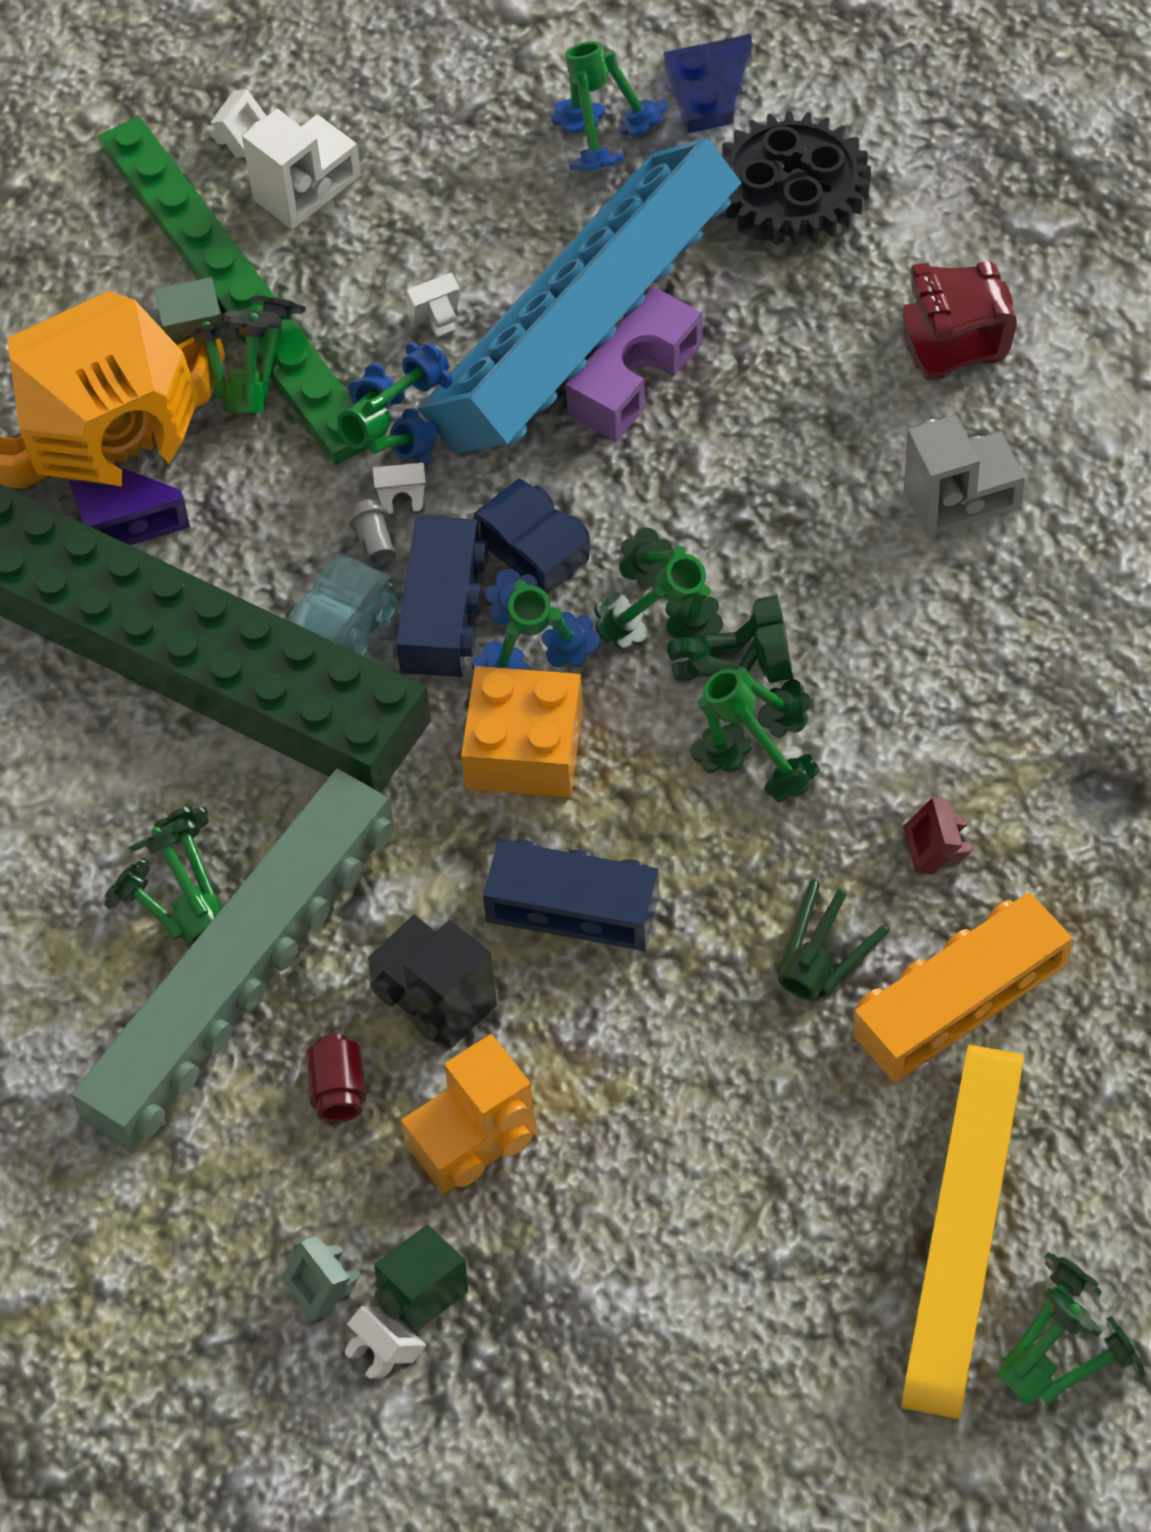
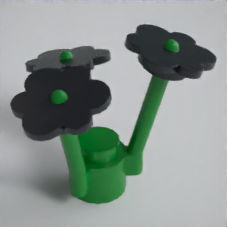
(247, 387)

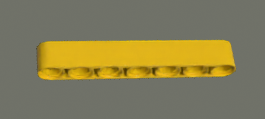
(963, 1233)

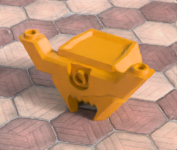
(98, 391)

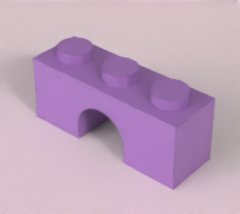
(655, 334)

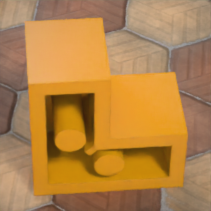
(475, 1120)

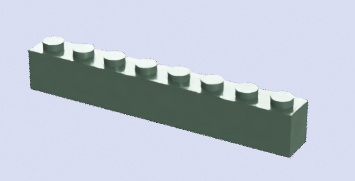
(234, 961)

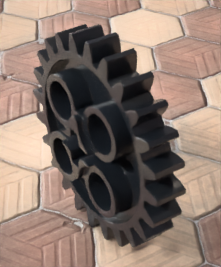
(796, 178)

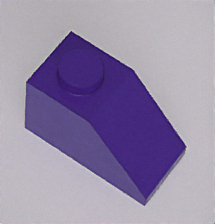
(133, 511)

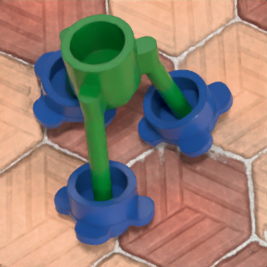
(375, 393)

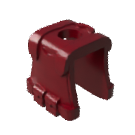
(958, 318)

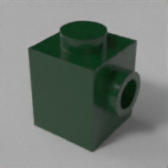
(420, 1279)

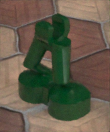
(768, 647)

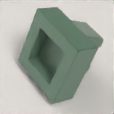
(318, 1278)

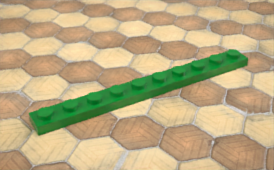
(212, 253)

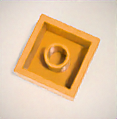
(522, 731)

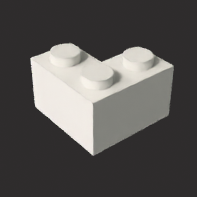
(298, 166)

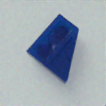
(709, 80)

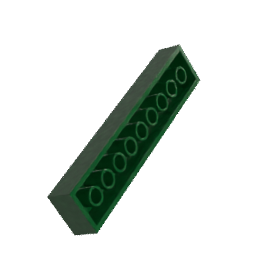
(205, 646)

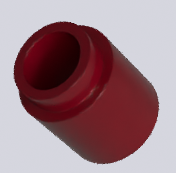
(335, 1078)

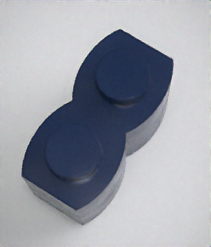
(533, 535)

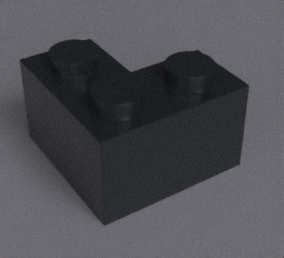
(436, 978)

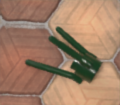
(808, 969)

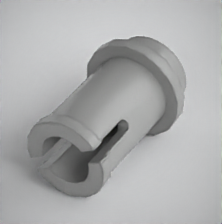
(370, 523)

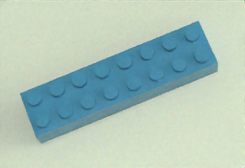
(581, 297)

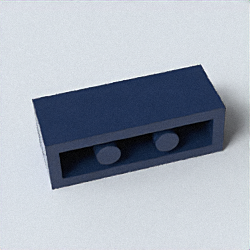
(441, 596)
(571, 894)

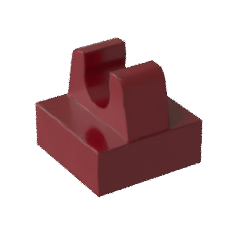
(935, 836)

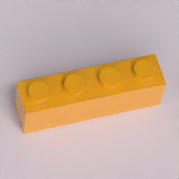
(961, 986)

